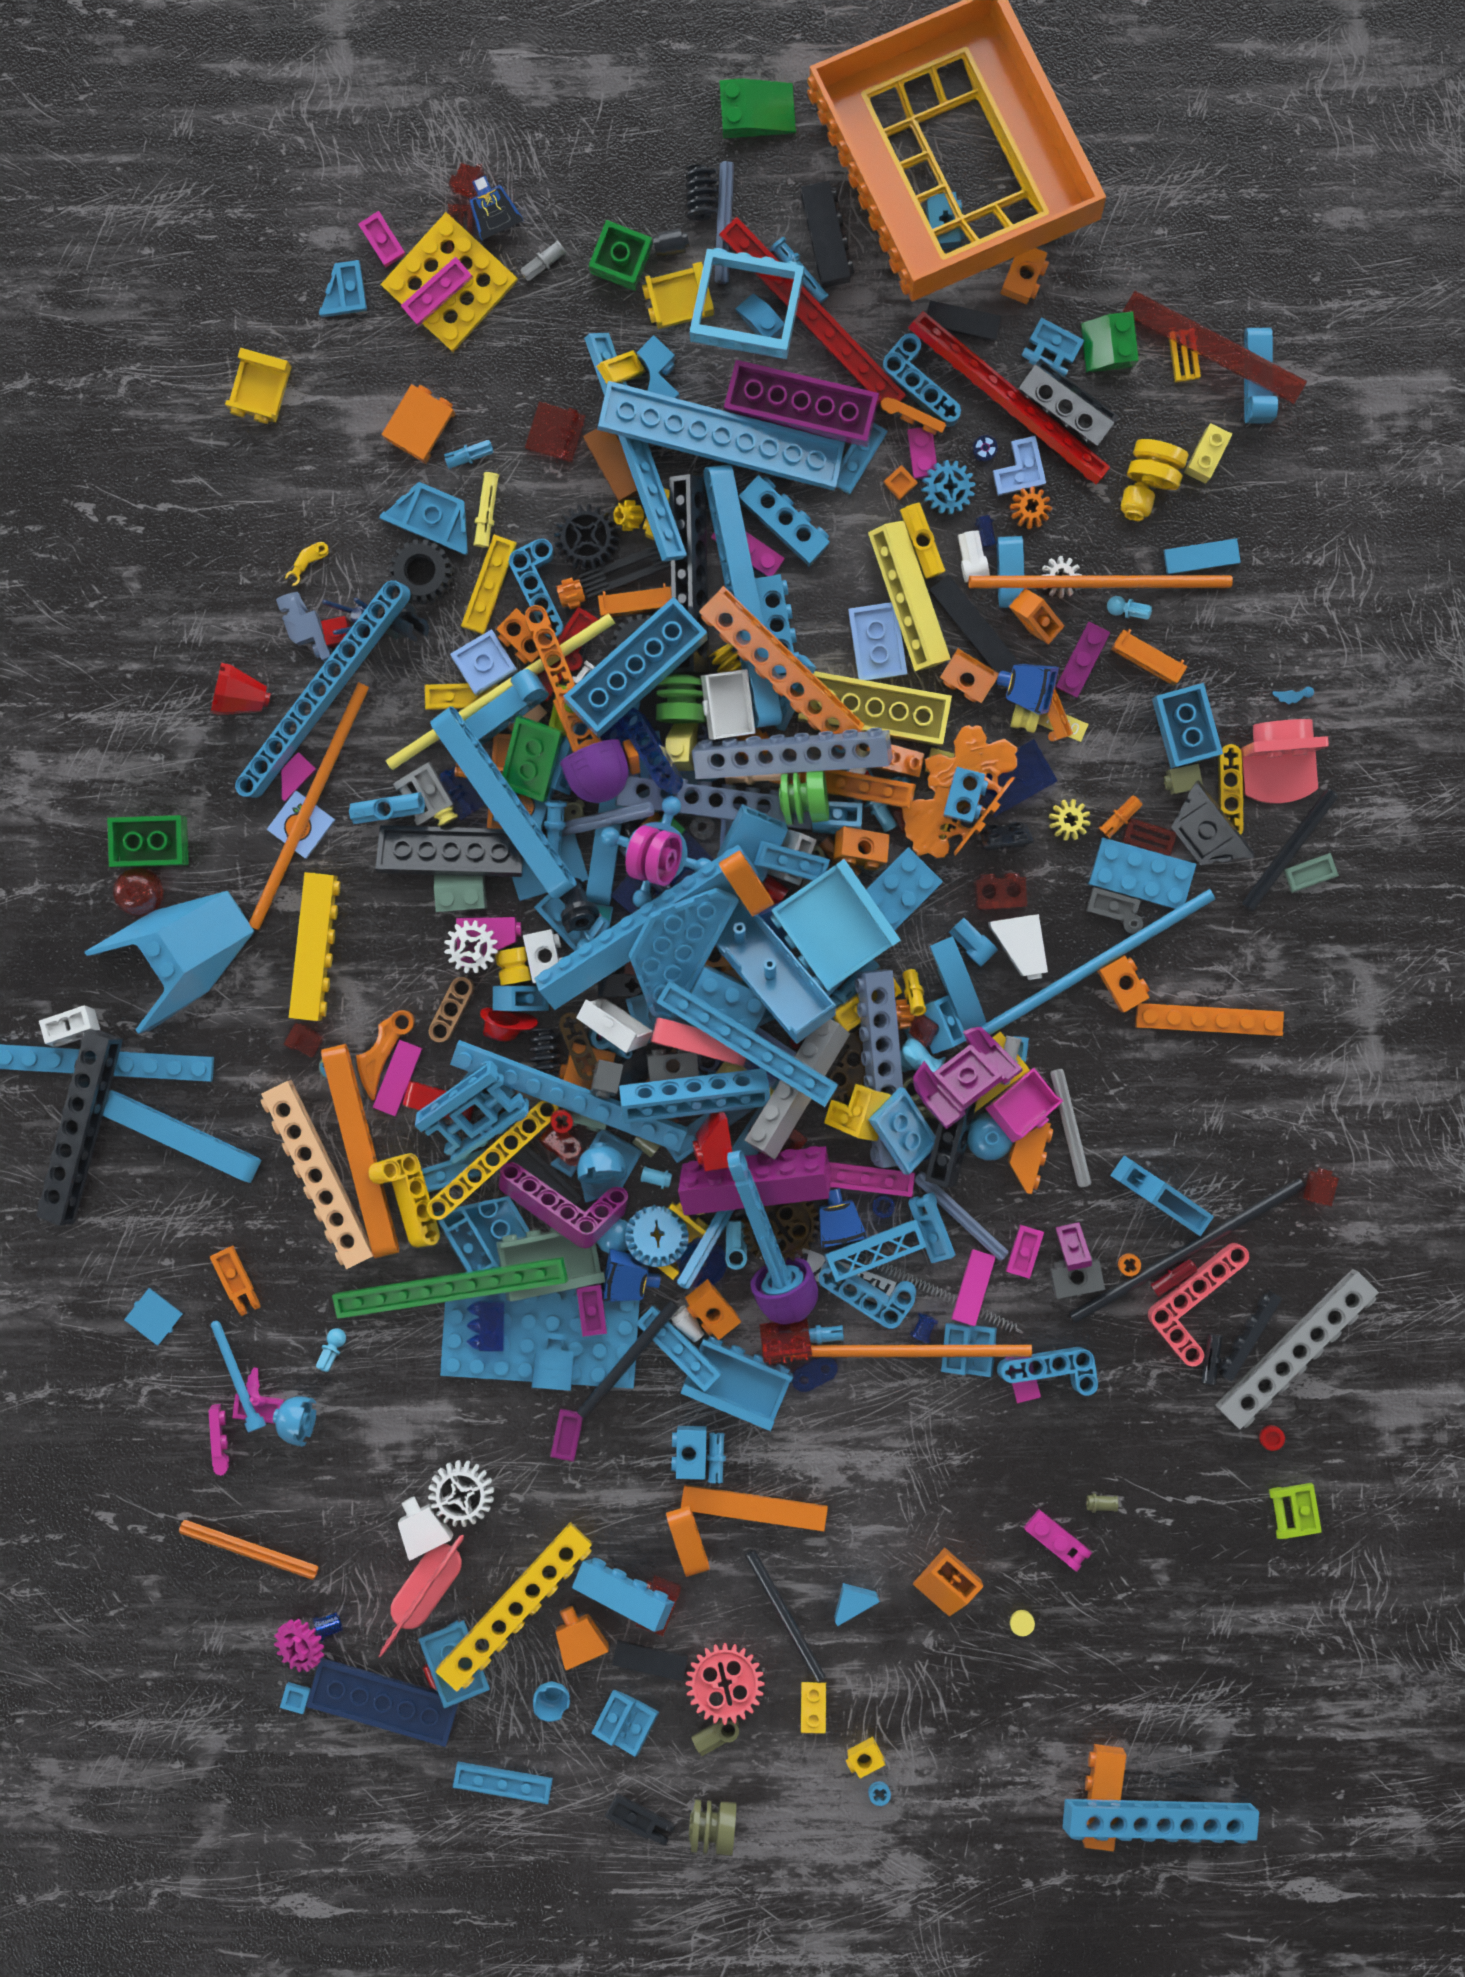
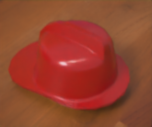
(505, 1024)

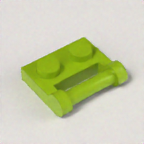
(1303, 1509)

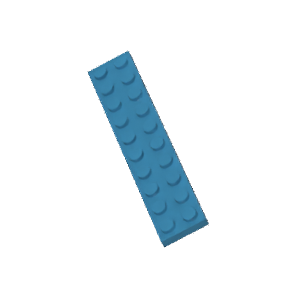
(720, 435)

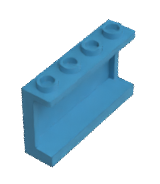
(746, 1386)

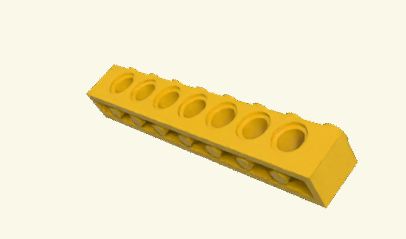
(462, 1677)

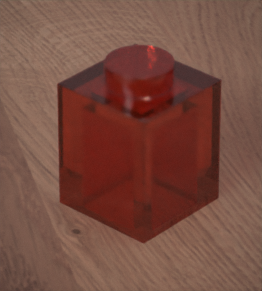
(1321, 1187)

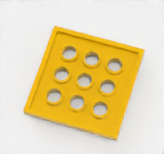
(482, 264)

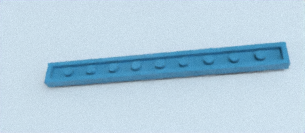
(642, 468)
(128, 1063)
(567, 1095)

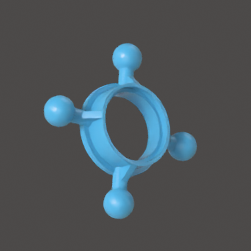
(670, 806)

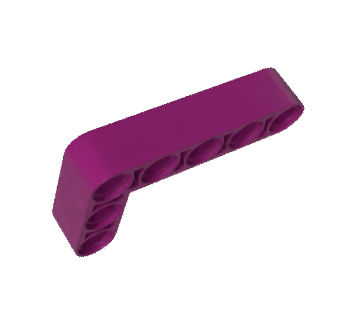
(554, 1208)

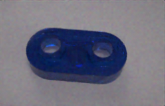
(813, 1372)

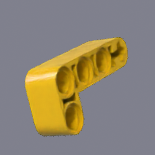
(412, 1203)

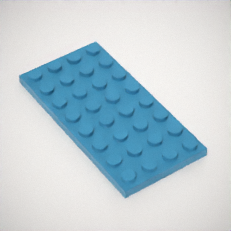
(527, 1329)

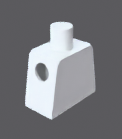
(422, 1529)

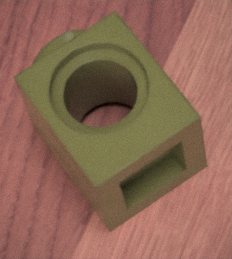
(1182, 778)

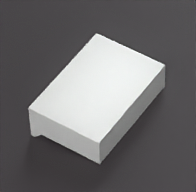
(727, 704)
(614, 1024)

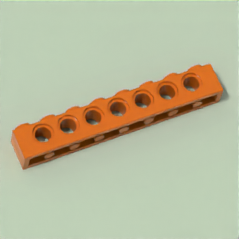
(796, 672)

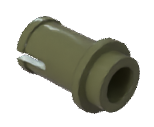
(1101, 1503)

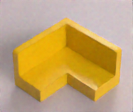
(854, 1118)

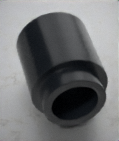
(671, 243)

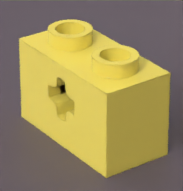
(1207, 453)

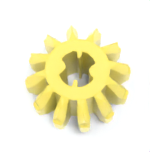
(1067, 828)

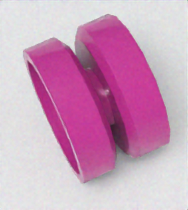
(653, 855)

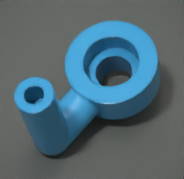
(603, 1043)

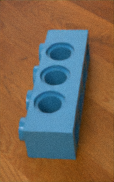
(806, 551)
(777, 587)

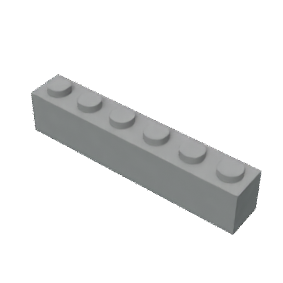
(788, 1103)

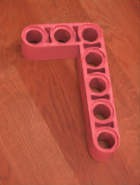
(1192, 1298)

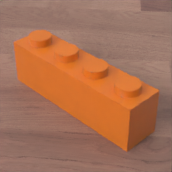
(1104, 1783)

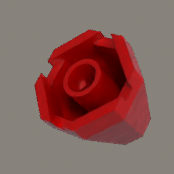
(238, 693)

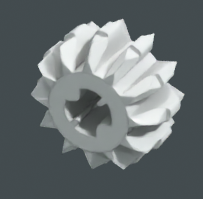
(1066, 570)

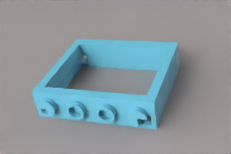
(740, 340)

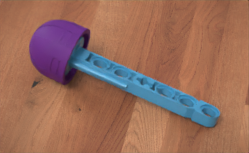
(781, 1289)

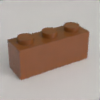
(612, 462)

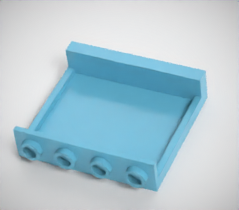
(834, 925)

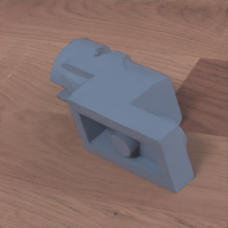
(303, 626)

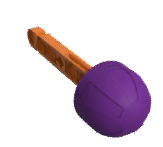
(596, 767)

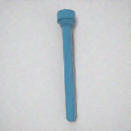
(253, 1419)

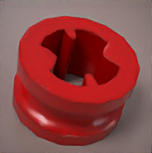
(569, 1120)

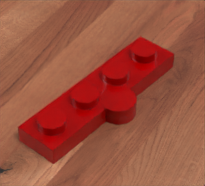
(579, 621)

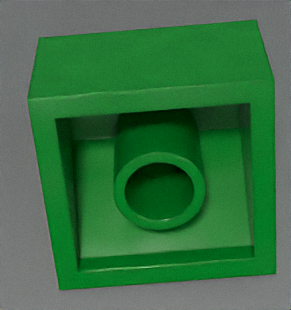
(1110, 342)

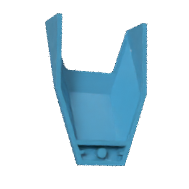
(186, 948)

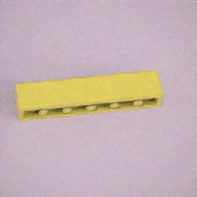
(909, 595)

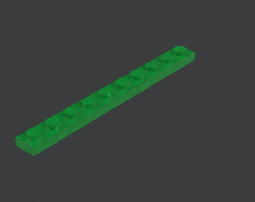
(450, 1287)

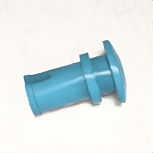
(882, 814)

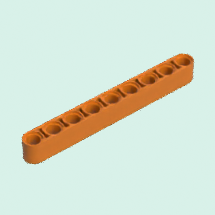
(359, 1150)

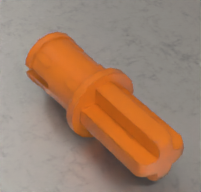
(1120, 816)

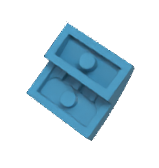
(968, 1335)
(625, 1722)

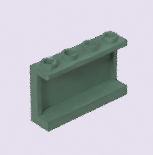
(580, 1263)

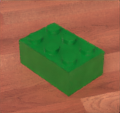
(147, 841)

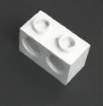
(68, 1026)

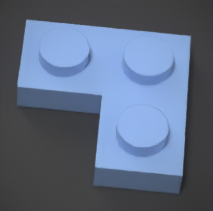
(1027, 471)

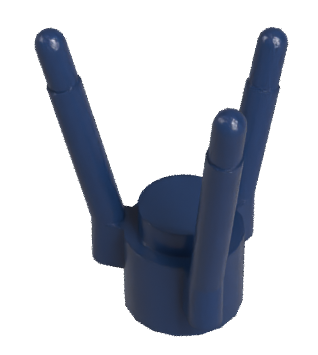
(355, 613)

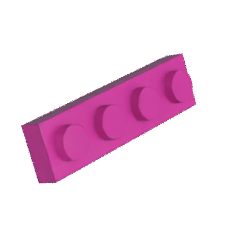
(871, 1179)

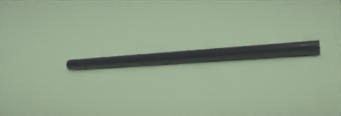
(1187, 1250)

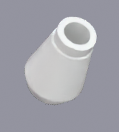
(687, 1324)

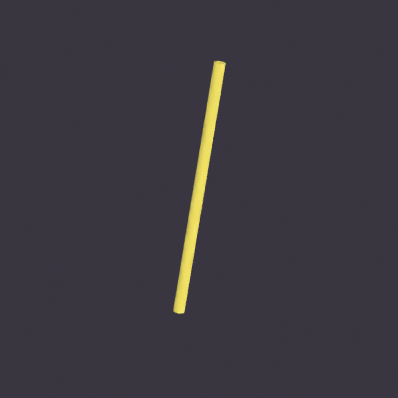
(537, 667)

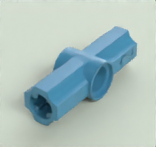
(374, 809)

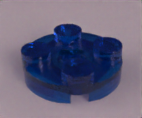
(715, 1263)

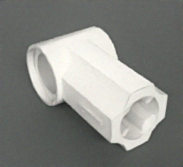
(973, 560)

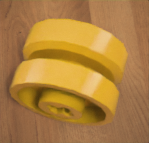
(1157, 464)

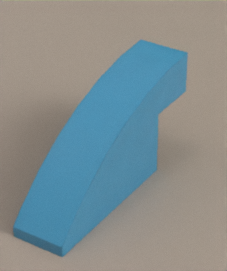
(957, 983)
(1162, 1195)

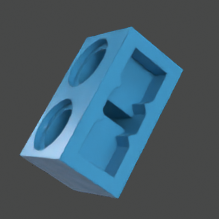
(959, 793)

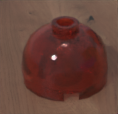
(138, 891)

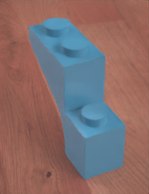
(658, 361)

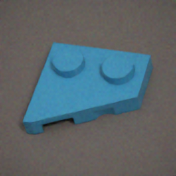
(345, 291)

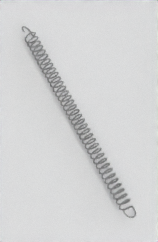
(937, 1291)

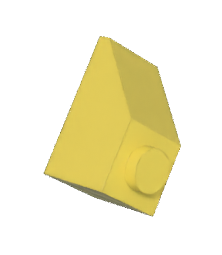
(680, 744)

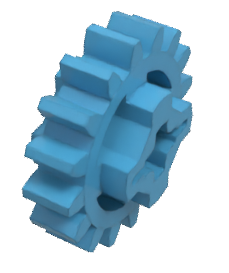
(948, 496)

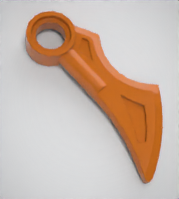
(372, 1062)

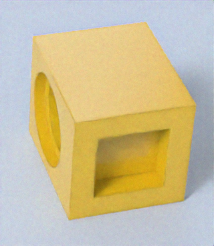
(869, 1748)

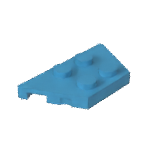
(431, 516)

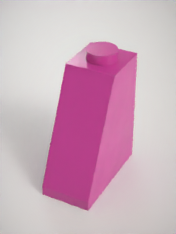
(505, 931)

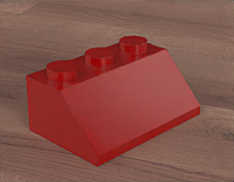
(713, 1142)

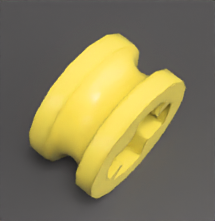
(445, 816)

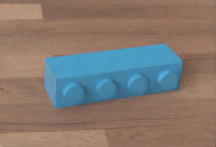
(623, 1594)

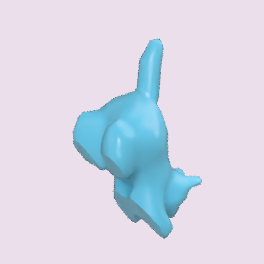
(914, 1053)

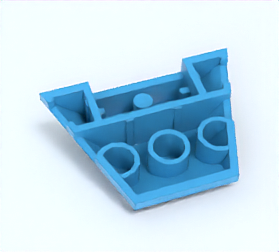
(477, 1228)

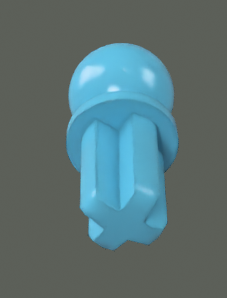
(1117, 606)
(335, 1339)

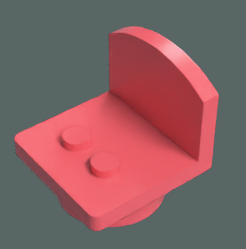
(1281, 761)

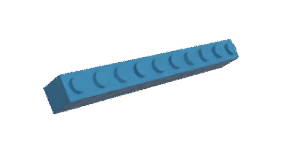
(611, 948)

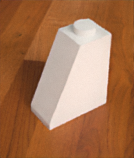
(1022, 943)

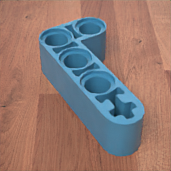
(925, 385)
(1259, 403)
(530, 571)
(502, 711)
(866, 1290)
(1046, 1370)

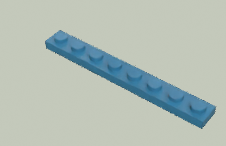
(747, 1043)

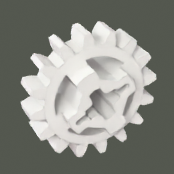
(477, 955)

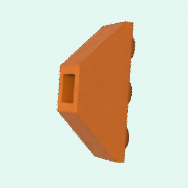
(1028, 1155)

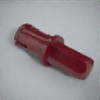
(1174, 1277)

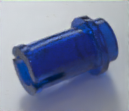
(986, 530)

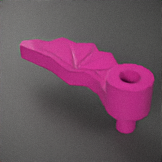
(253, 1386)

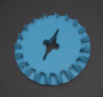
(645, 1248)

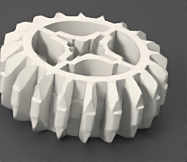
(464, 1503)

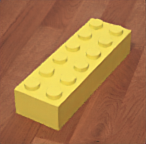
(903, 711)

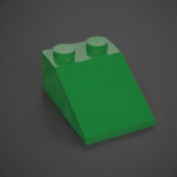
(756, 108)

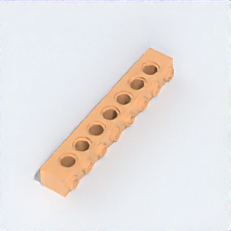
(319, 1160)

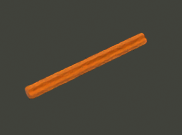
(248, 1549)

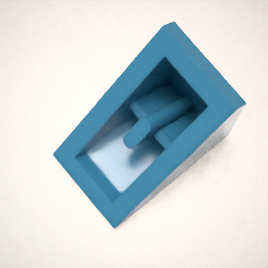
(853, 1601)

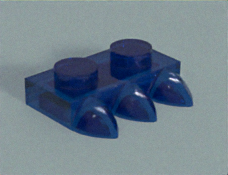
(488, 1325)

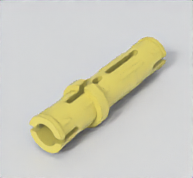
(486, 509)

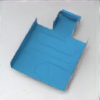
(553, 1366)

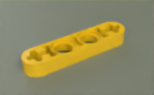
(1236, 791)

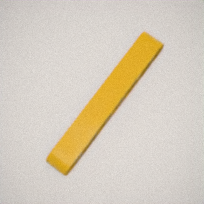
(481, 1165)

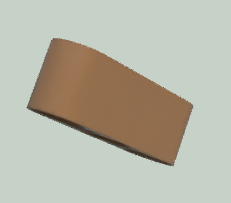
(443, 1018)

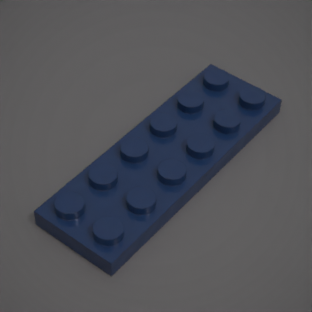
(381, 1702)

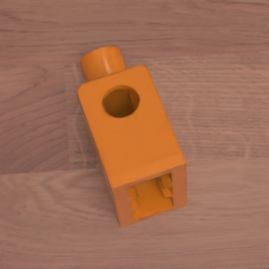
(579, 1639)

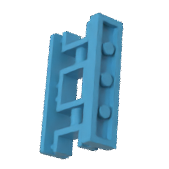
(461, 1098)

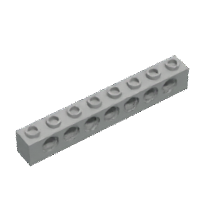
(1299, 1335)

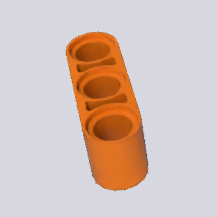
(746, 883)
(687, 1541)

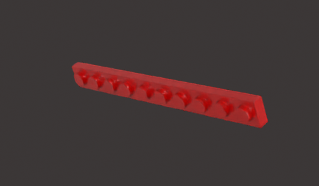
(816, 318)
(1009, 397)

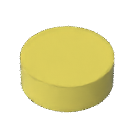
(1022, 1623)

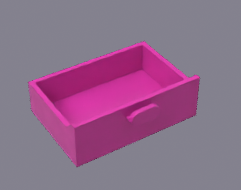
(1023, 1105)

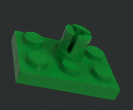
(532, 758)

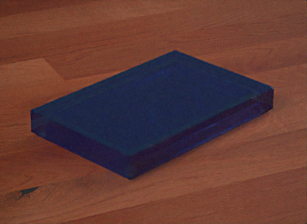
(1029, 778)

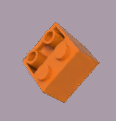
(948, 1583)

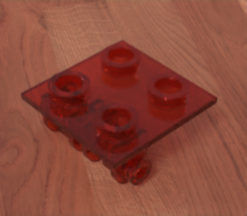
(555, 431)
(785, 1340)

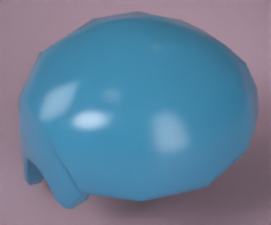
(614, 1238)
(550, 1701)

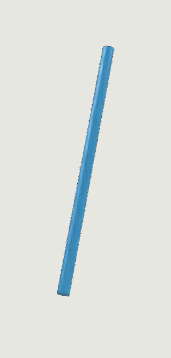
(1099, 962)

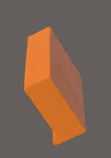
(569, 1073)

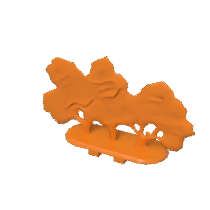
(971, 753)

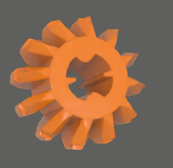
(1022, 502)

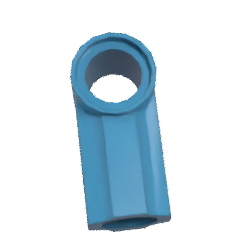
(978, 946)

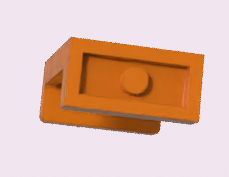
(418, 422)

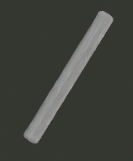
(1070, 1128)

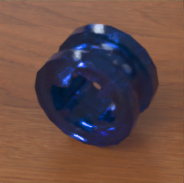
(890, 1208)

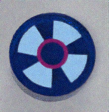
(985, 448)

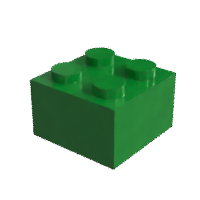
(620, 255)

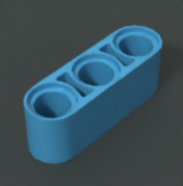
(1009, 563)

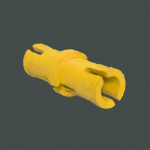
(914, 992)

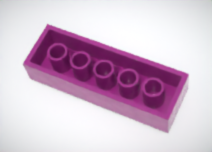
(802, 403)
(787, 1179)

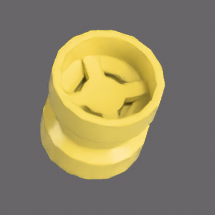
(1024, 718)

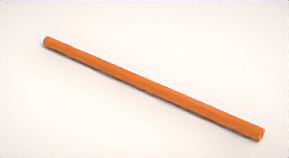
(1179, 581)
(308, 805)
(921, 1351)

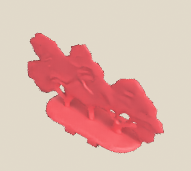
(424, 1588)

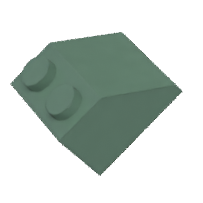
(459, 893)

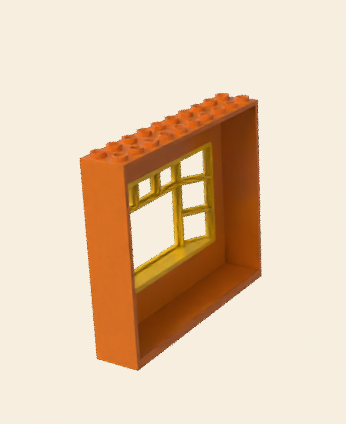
(1018, 108)

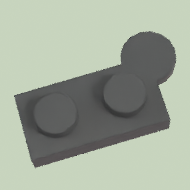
(1116, 907)

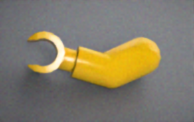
(307, 556)

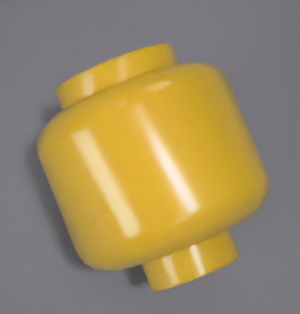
(1137, 501)

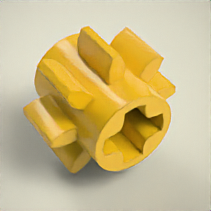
(628, 515)

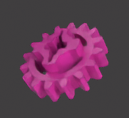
(299, 1645)

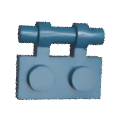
(1056, 341)

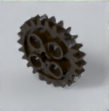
(851, 1075)
(797, 1214)

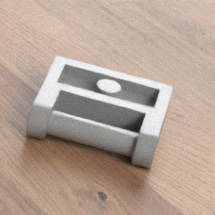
(432, 789)

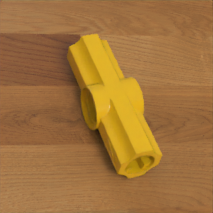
(927, 556)

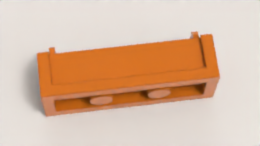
(634, 602)
(1148, 658)

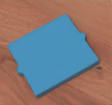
(153, 1316)

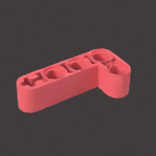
(693, 1040)

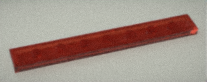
(1215, 347)

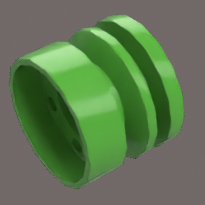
(681, 700)
(804, 797)

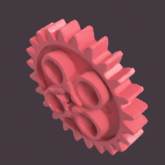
(746, 1678)

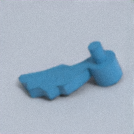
(1292, 696)

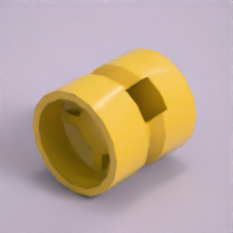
(513, 966)

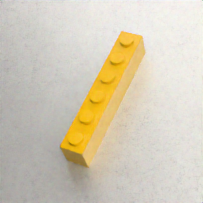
(313, 946)

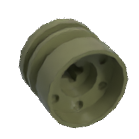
(713, 1827)

